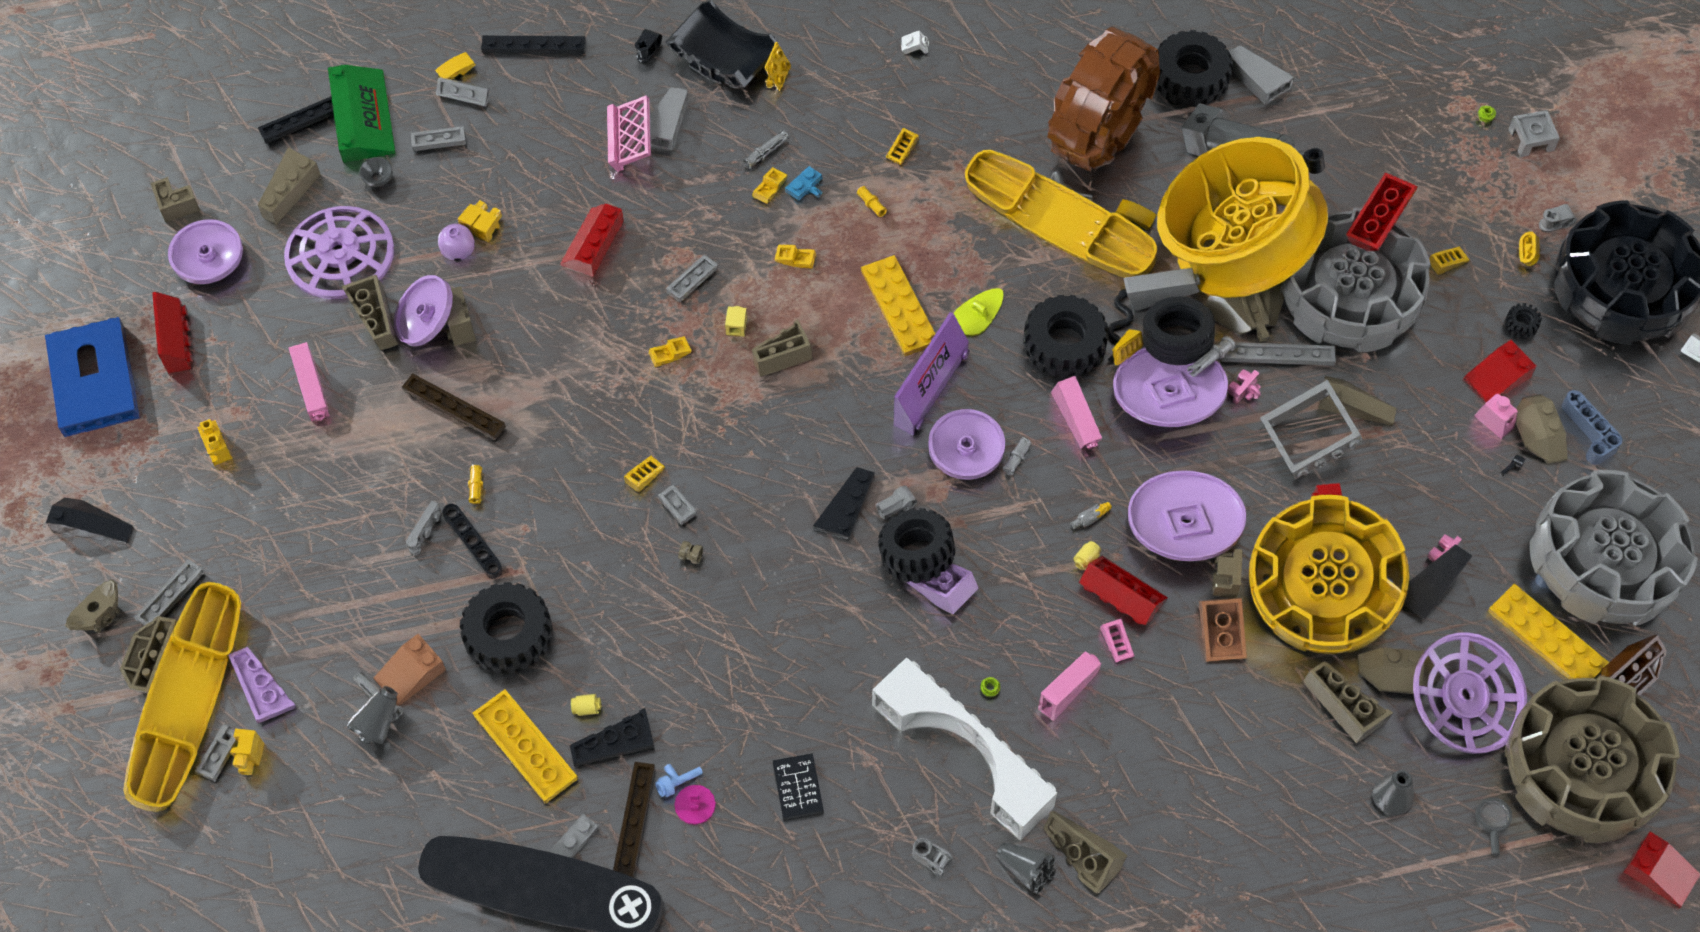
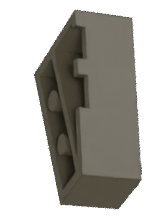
(459, 320)

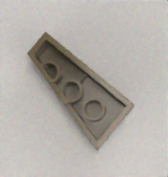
(288, 185)

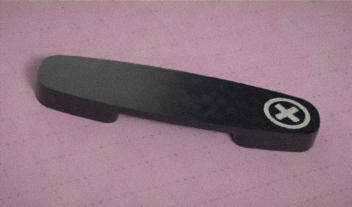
(540, 885)

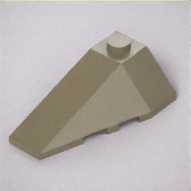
(1358, 403)

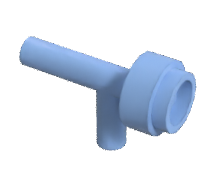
(666, 786)

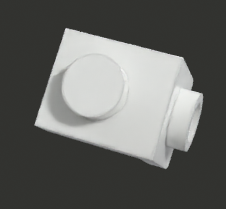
(914, 42)

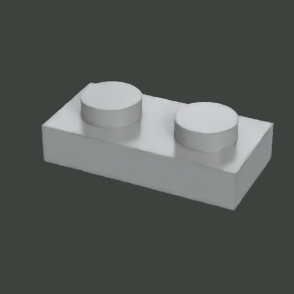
(677, 505)

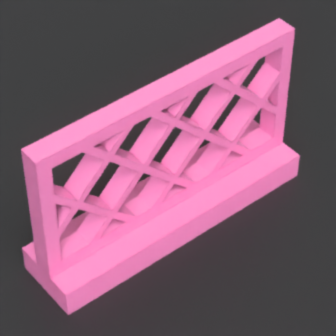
(616, 135)

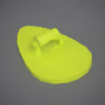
(979, 311)

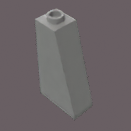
(1259, 75)
(667, 119)
(1151, 288)

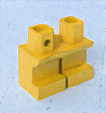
(480, 221)
(214, 441)
(248, 751)

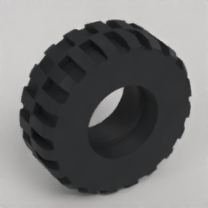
(1195, 49)
(1065, 358)
(513, 652)

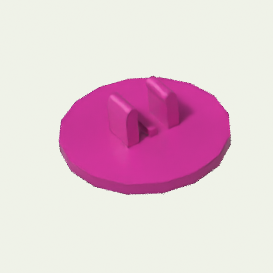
(695, 804)

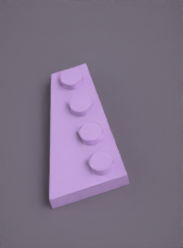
(259, 687)

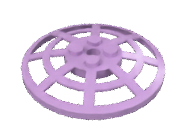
(341, 257)
(1475, 685)

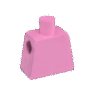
(1498, 415)

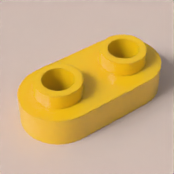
(1529, 248)

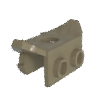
(82, 616)

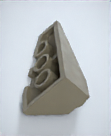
(1088, 853)

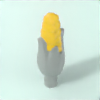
(1091, 515)

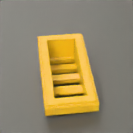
(914, 138)
(1441, 268)
(1127, 346)
(639, 485)

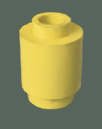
(1087, 554)
(585, 705)

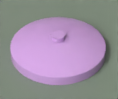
(205, 251)
(423, 310)
(966, 444)

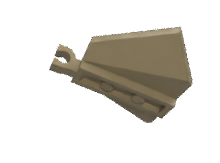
(1248, 312)

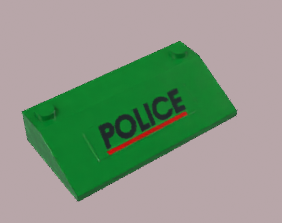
(361, 112)

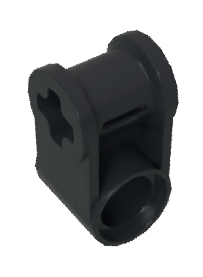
(647, 45)

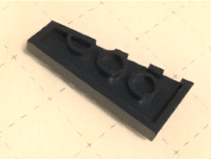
(844, 509)
(1433, 582)
(620, 739)

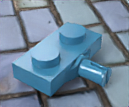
(805, 184)

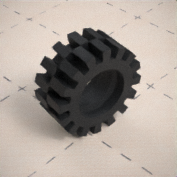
(1527, 313)

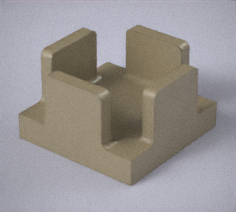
(1228, 575)

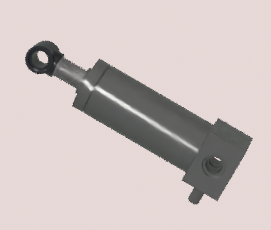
(1209, 129)

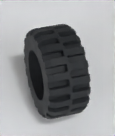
(922, 563)

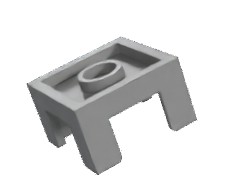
(1534, 130)

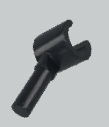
(1517, 461)

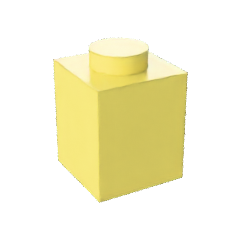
(736, 321)

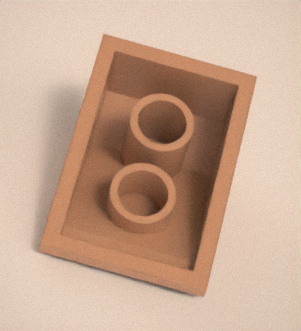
(1223, 629)
(410, 669)

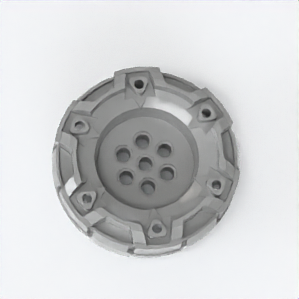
(1330, 293)
(1619, 520)

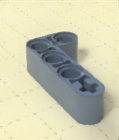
(1577, 406)

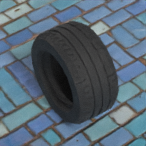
(1178, 312)

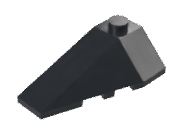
(84, 520)

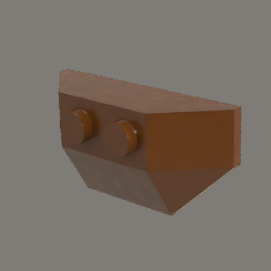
(1638, 664)

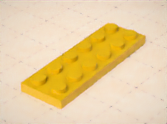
(899, 305)
(1546, 635)
(525, 746)

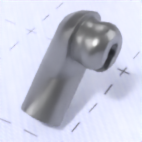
(1057, 176)

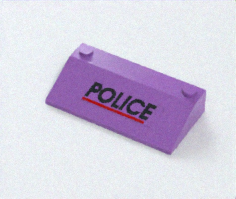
(930, 375)

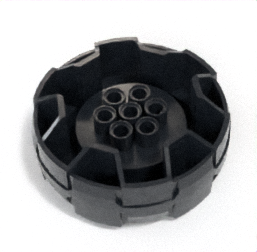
(1629, 272)

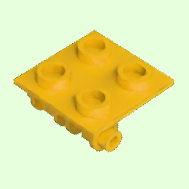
(777, 68)

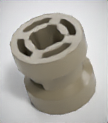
(690, 552)

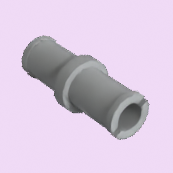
(1017, 456)

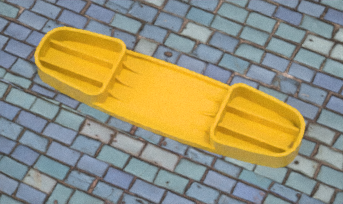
(1060, 215)
(182, 697)

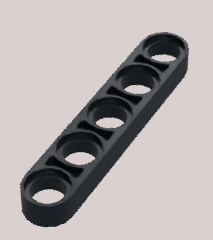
(473, 549)

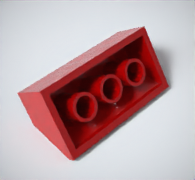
(1380, 212)
(593, 239)
(172, 332)
(1122, 590)

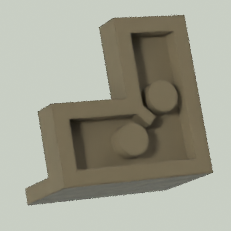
(176, 202)

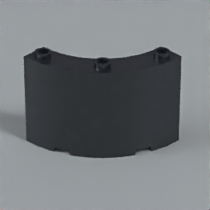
(720, 46)

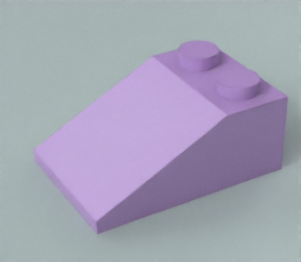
(949, 589)

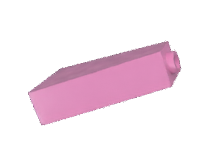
(309, 381)
(1076, 412)
(1068, 685)

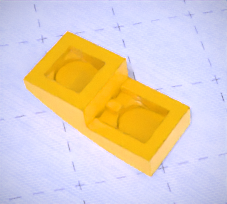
(459, 64)
(770, 185)
(1136, 213)
(795, 257)
(668, 353)

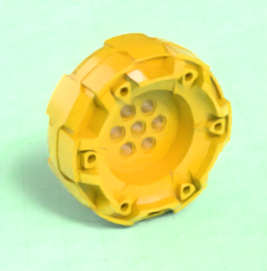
(1328, 619)

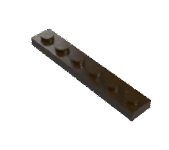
(453, 406)
(634, 818)

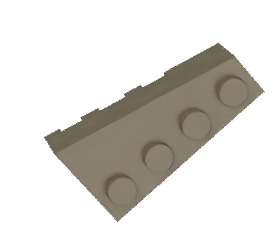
(372, 307)
(1346, 702)

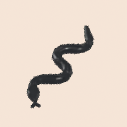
(1120, 323)

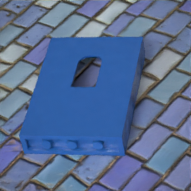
(97, 398)

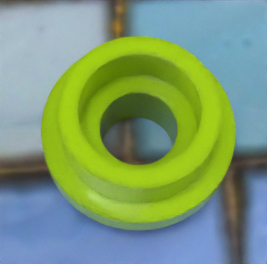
(1486, 113)
(990, 681)

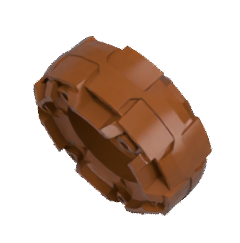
(1103, 99)

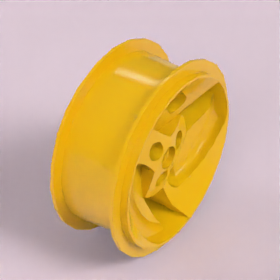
(1234, 200)

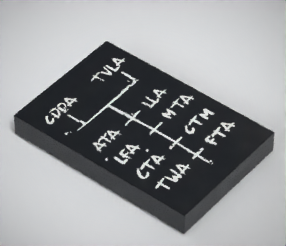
(798, 786)

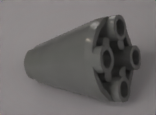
(375, 716)
(1394, 793)
(1027, 865)

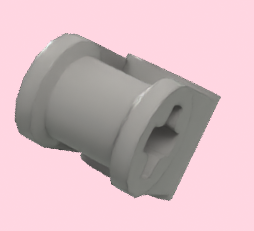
(1557, 218)
(932, 856)

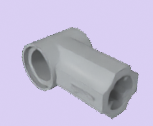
(900, 500)

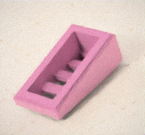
(1118, 624)

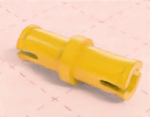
(871, 201)
(475, 484)

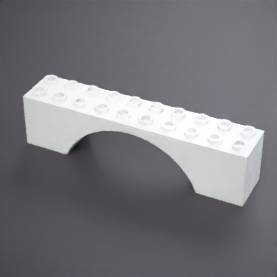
(915, 701)

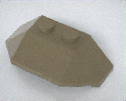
(1542, 428)
(145, 653)
(1394, 669)

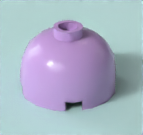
(456, 242)

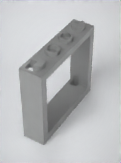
(1298, 404)

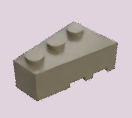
(783, 351)

